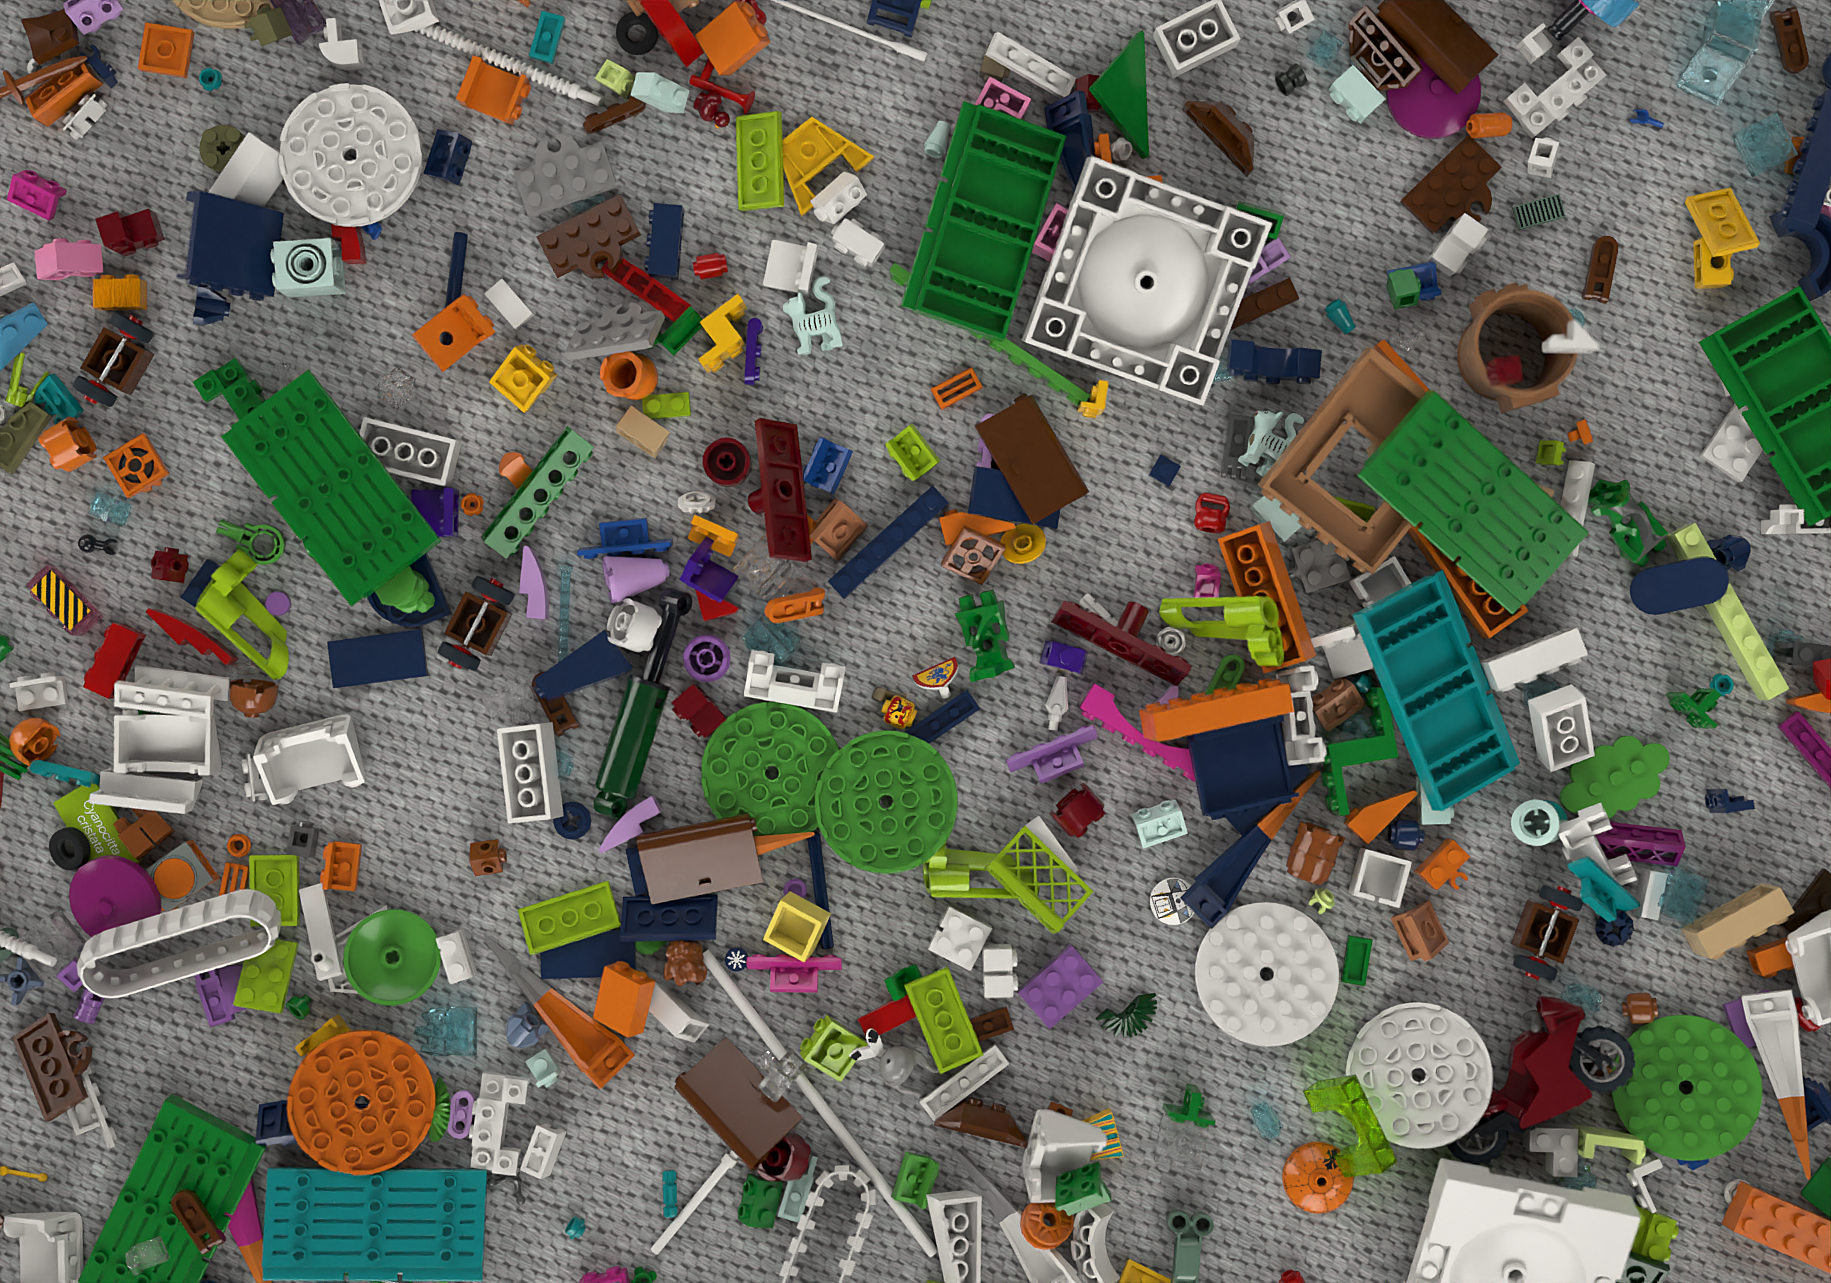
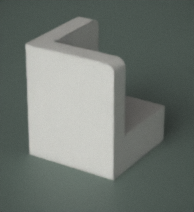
(1534, 44)

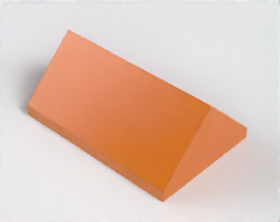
(62, 93)

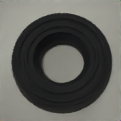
(631, 47)
(58, 851)

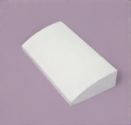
(408, 15)

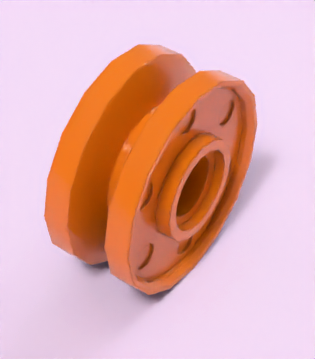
(1040, 1234)

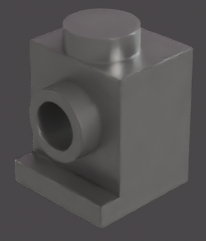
(296, 845)

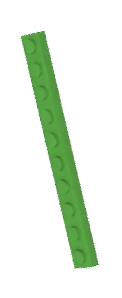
(1016, 354)

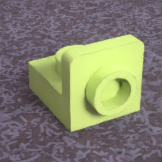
(616, 78)

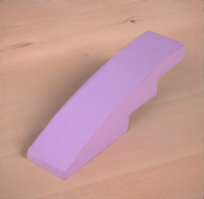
(1270, 258)

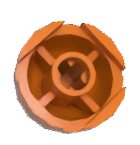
(33, 740)

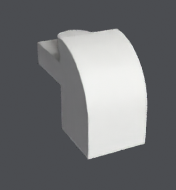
(342, 54)

